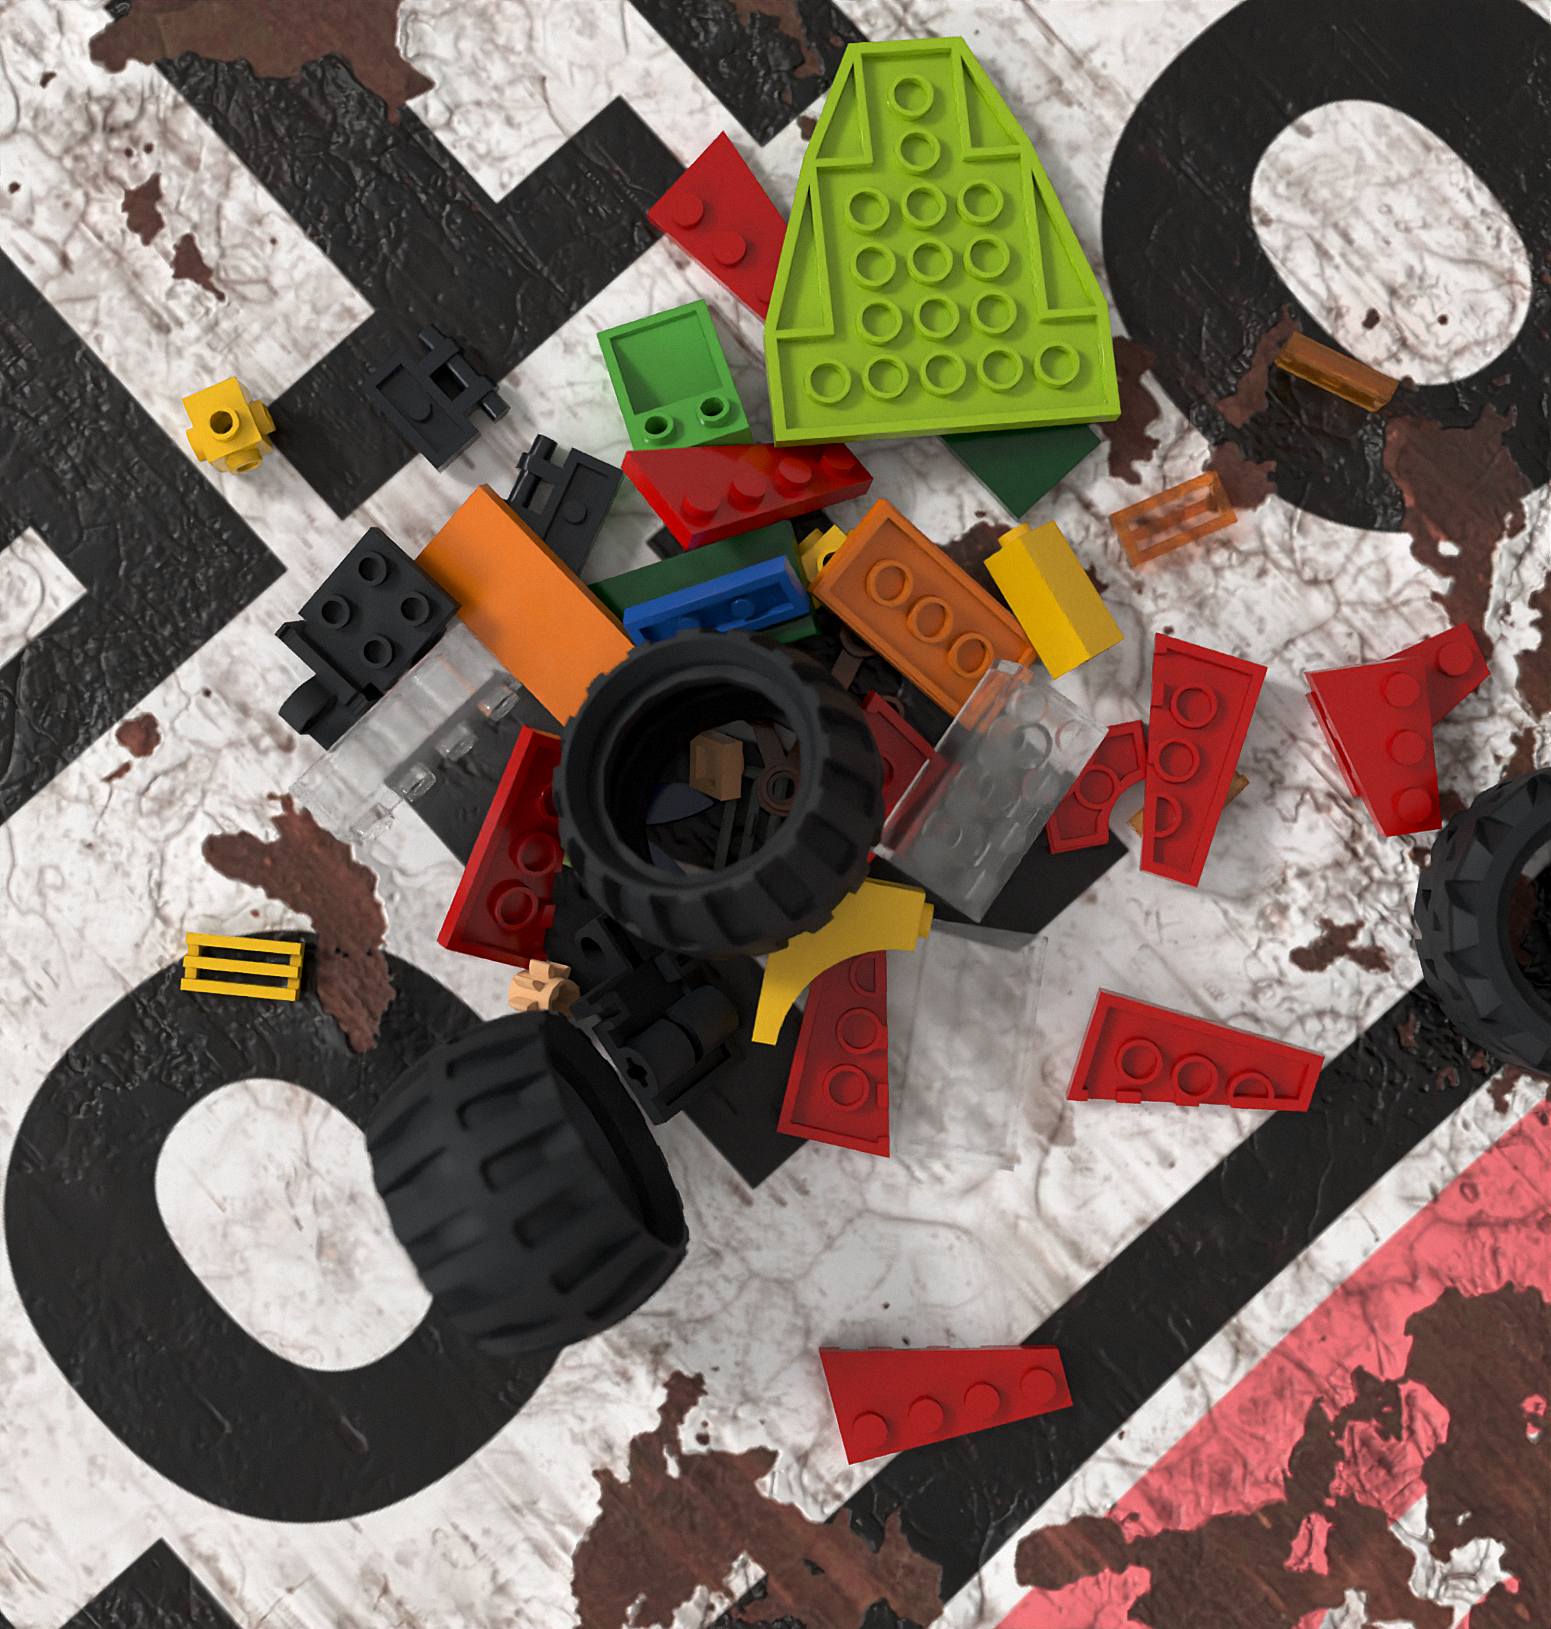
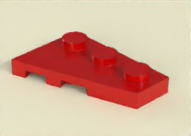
(1452, 673)
(1387, 737)

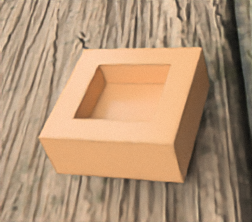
(716, 765)

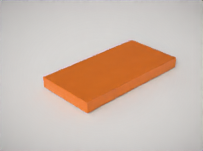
(525, 602)
(918, 608)

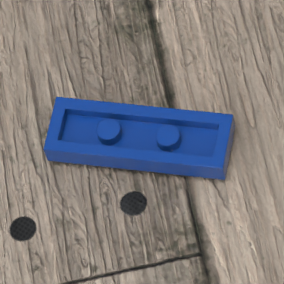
(738, 600)

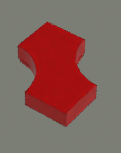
(1085, 810)

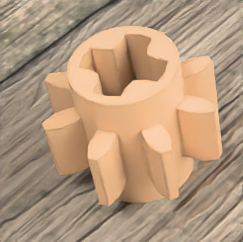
(543, 988)

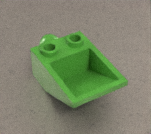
(674, 381)

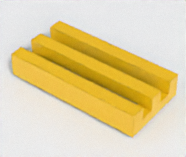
(194, 961)

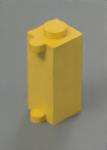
(1052, 597)

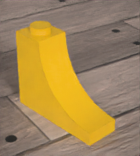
(873, 919)

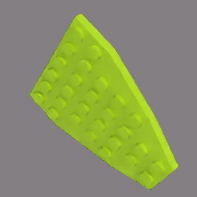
(929, 266)

